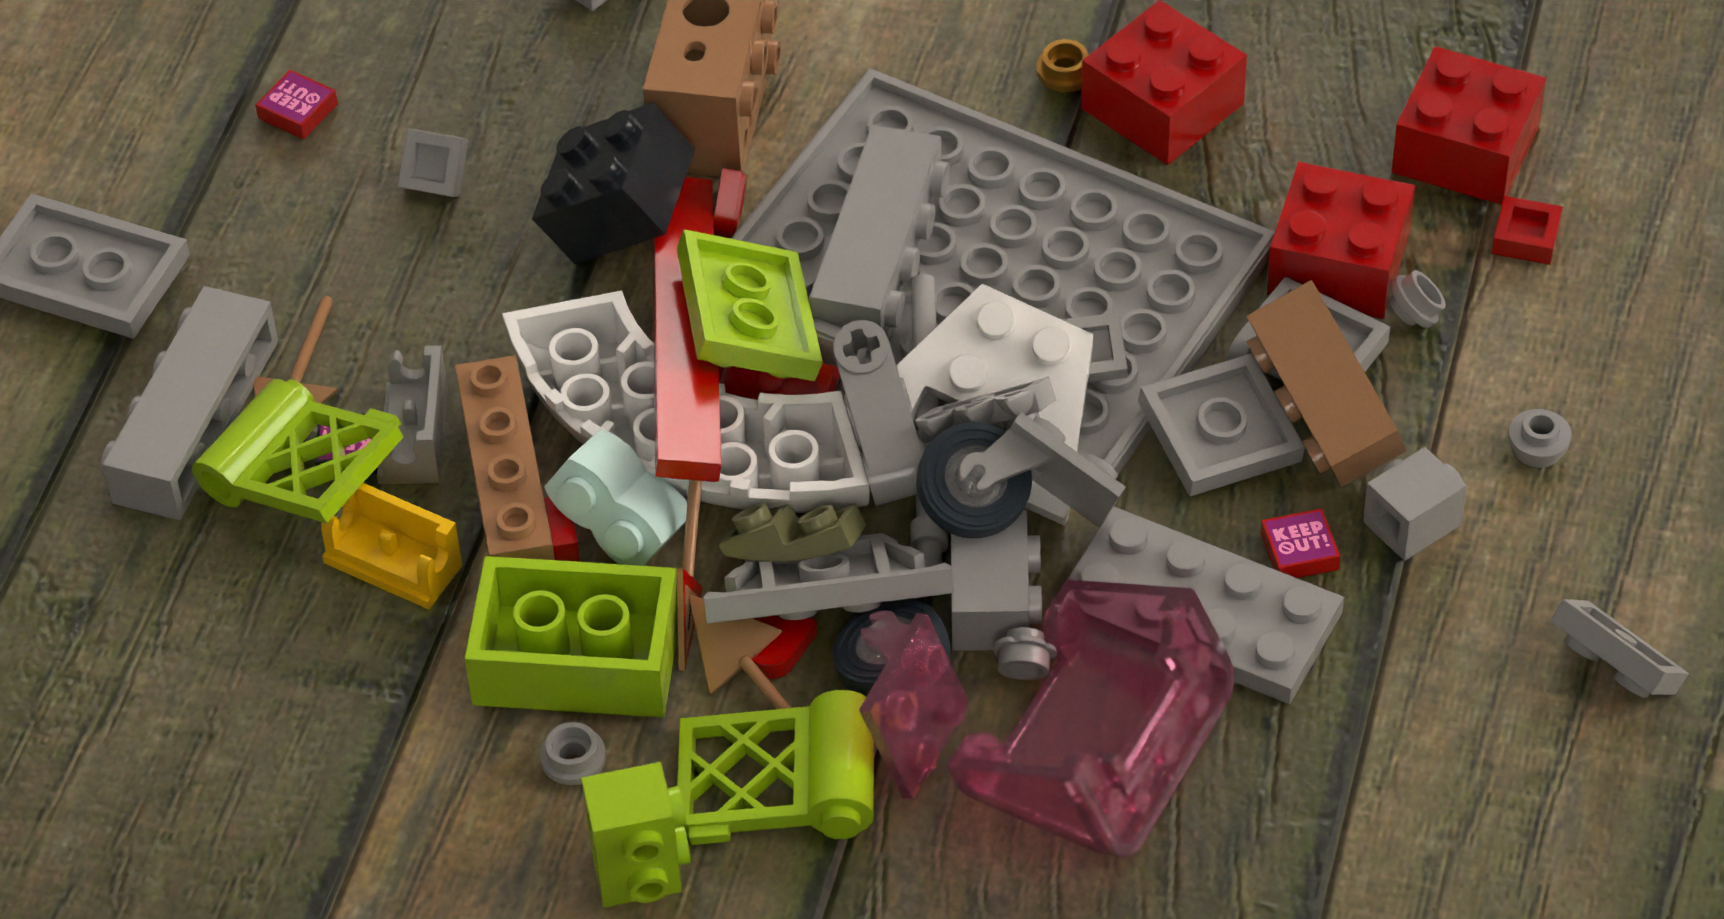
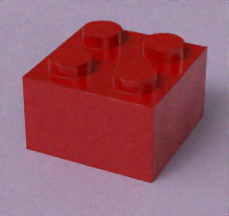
(1163, 82)
(1468, 125)
(1342, 235)

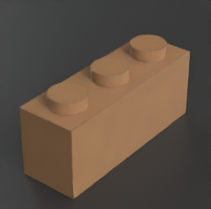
(1323, 385)

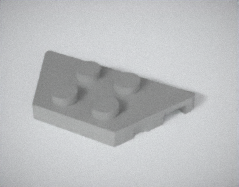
(852, 579)

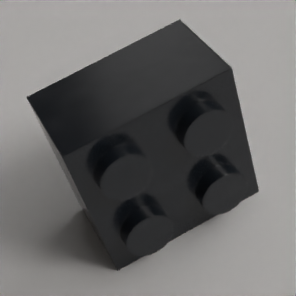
(613, 183)

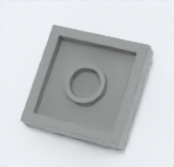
(1221, 424)

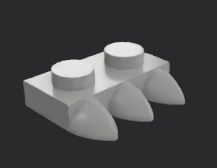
(989, 408)

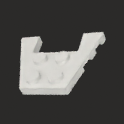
(998, 345)

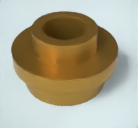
(1061, 65)

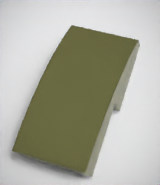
(781, 537)

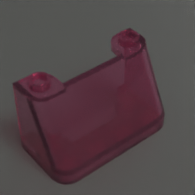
(1113, 720)

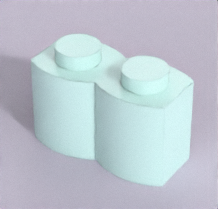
(616, 498)

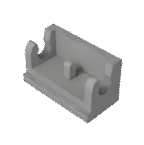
(421, 407)

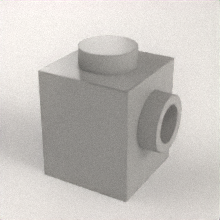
(1414, 502)

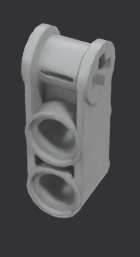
(879, 412)

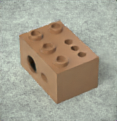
(713, 75)

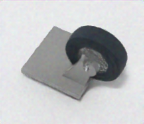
(981, 477)

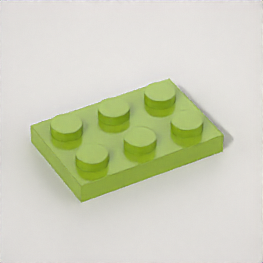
(748, 306)

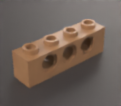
(504, 459)

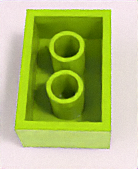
(573, 636)

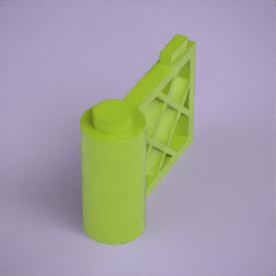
(270, 439)
(829, 777)

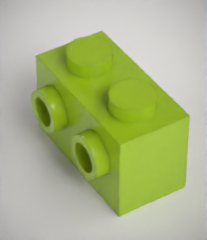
(635, 834)

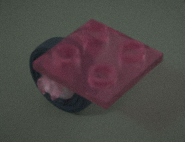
(910, 688)

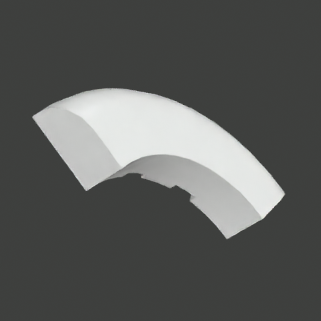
(598, 374)

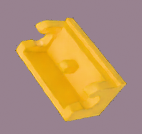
(393, 545)

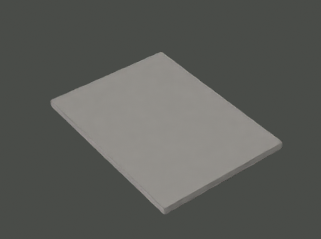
(1039, 230)

